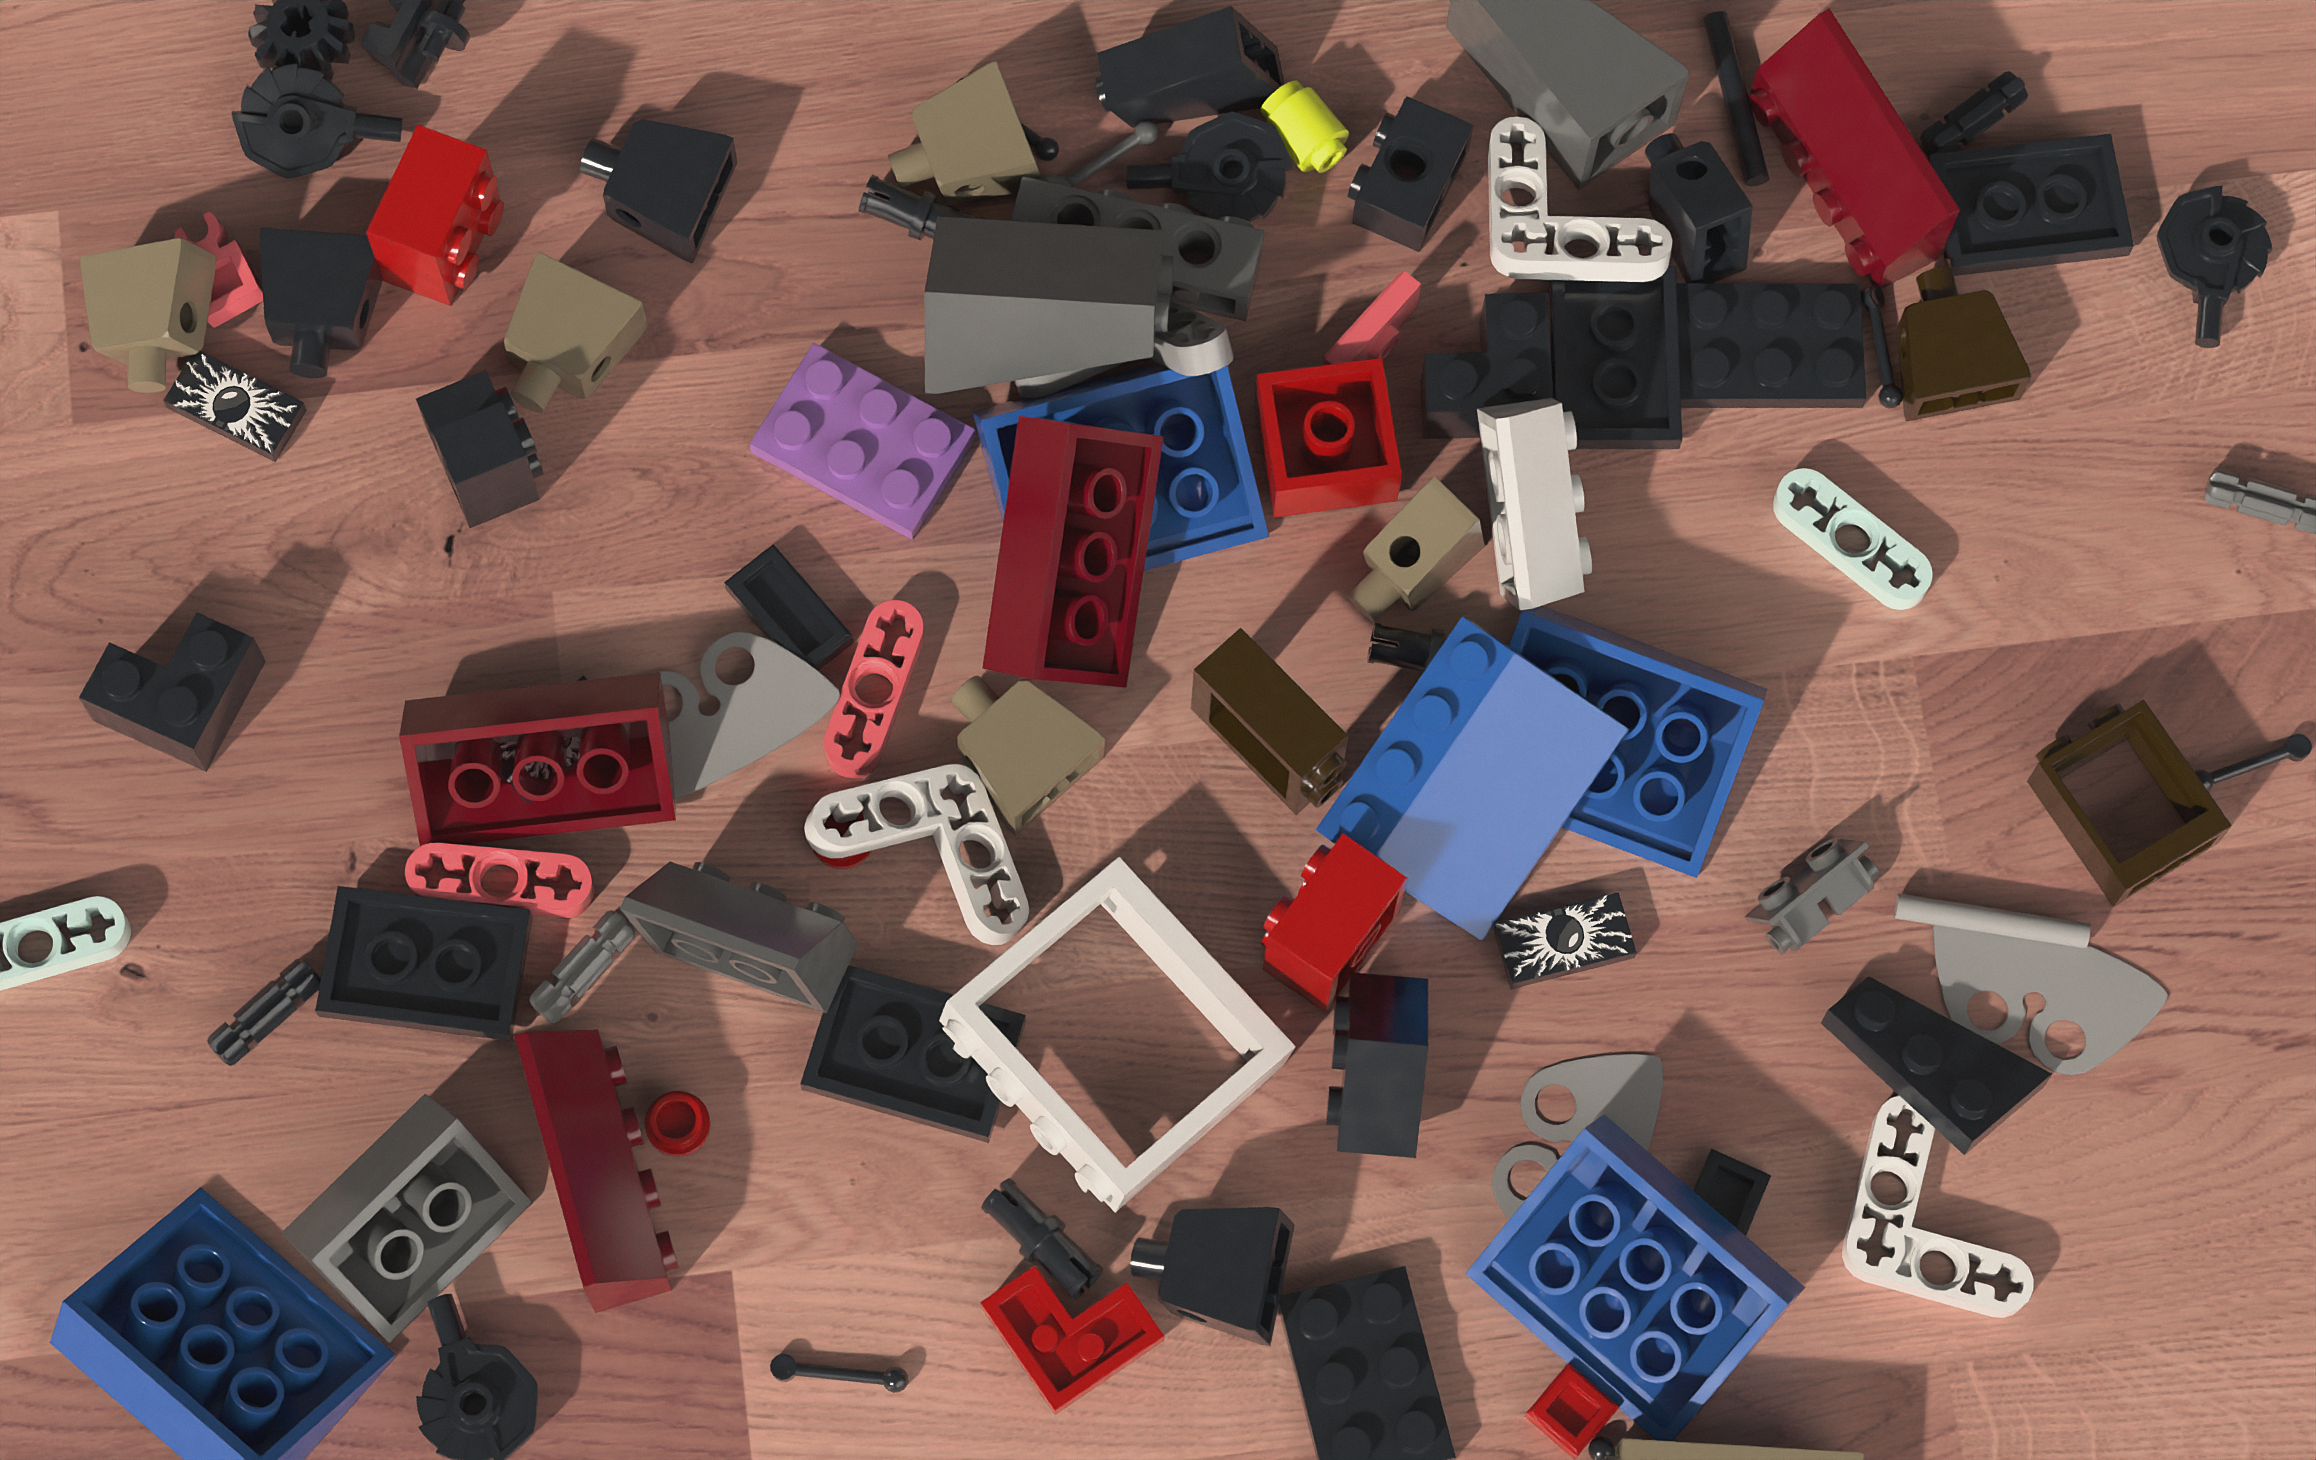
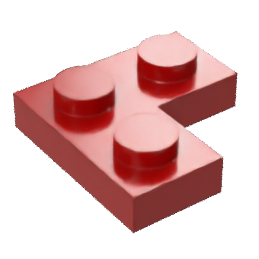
(1068, 1354)

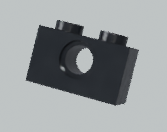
(1402, 206)

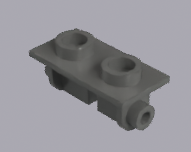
(1792, 903)

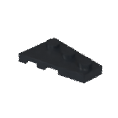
(1933, 1063)

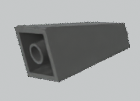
(1575, 74)
(1039, 300)

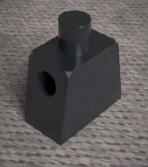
(664, 182)
(1700, 209)
(317, 293)
(1221, 1268)

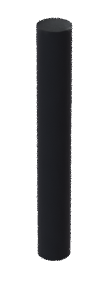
(1736, 98)

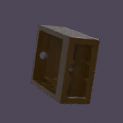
(1270, 722)
(2203, 818)

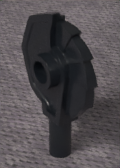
(298, 122)
(1224, 167)
(2213, 249)
(478, 1397)

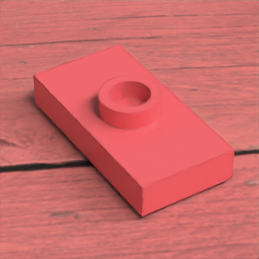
(1377, 328)

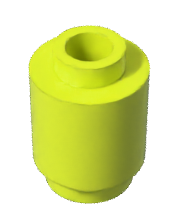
(1306, 127)

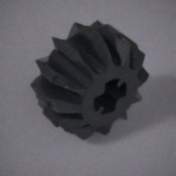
(325, 28)

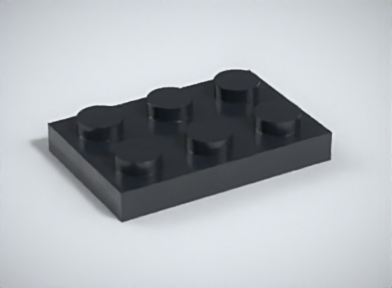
(2034, 205)
(1770, 345)
(1618, 361)
(424, 963)
(891, 1055)
(1365, 1370)

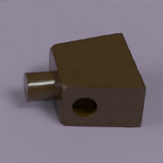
(1956, 350)

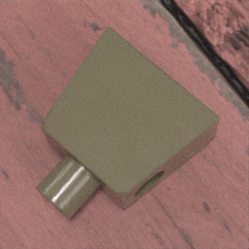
(968, 141)
(148, 306)
(568, 332)
(1429, 528)
(1023, 747)

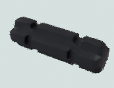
(1975, 115)
(264, 1012)

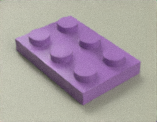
(862, 441)

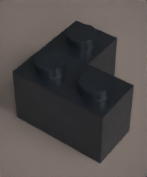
(1508, 370)
(482, 447)
(179, 706)
(1383, 1059)

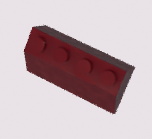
(1853, 153)
(1072, 552)
(458, 760)
(595, 1167)

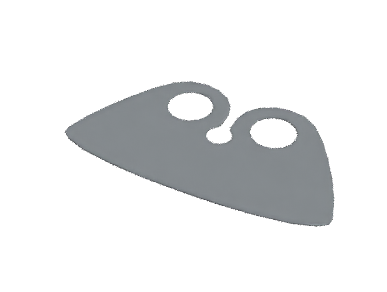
(753, 718)
(2078, 984)
(1619, 1086)

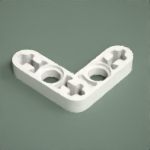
(1535, 227)
(932, 817)
(1909, 1244)

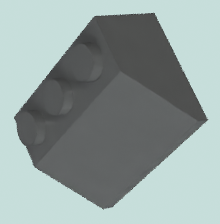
(743, 932)
(407, 1217)

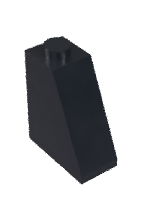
(1190, 71)

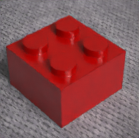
(435, 216)
(1327, 437)
(1332, 921)

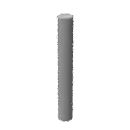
(1992, 920)

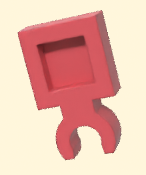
(235, 280)

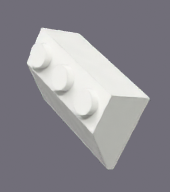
(1534, 501)

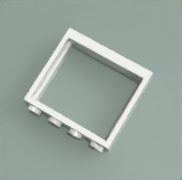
(1193, 973)

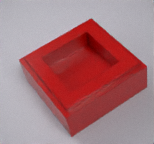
(1571, 1411)

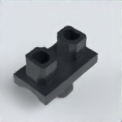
(416, 37)

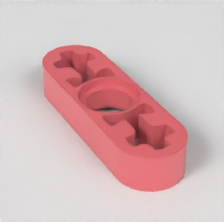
(874, 736)
(548, 867)

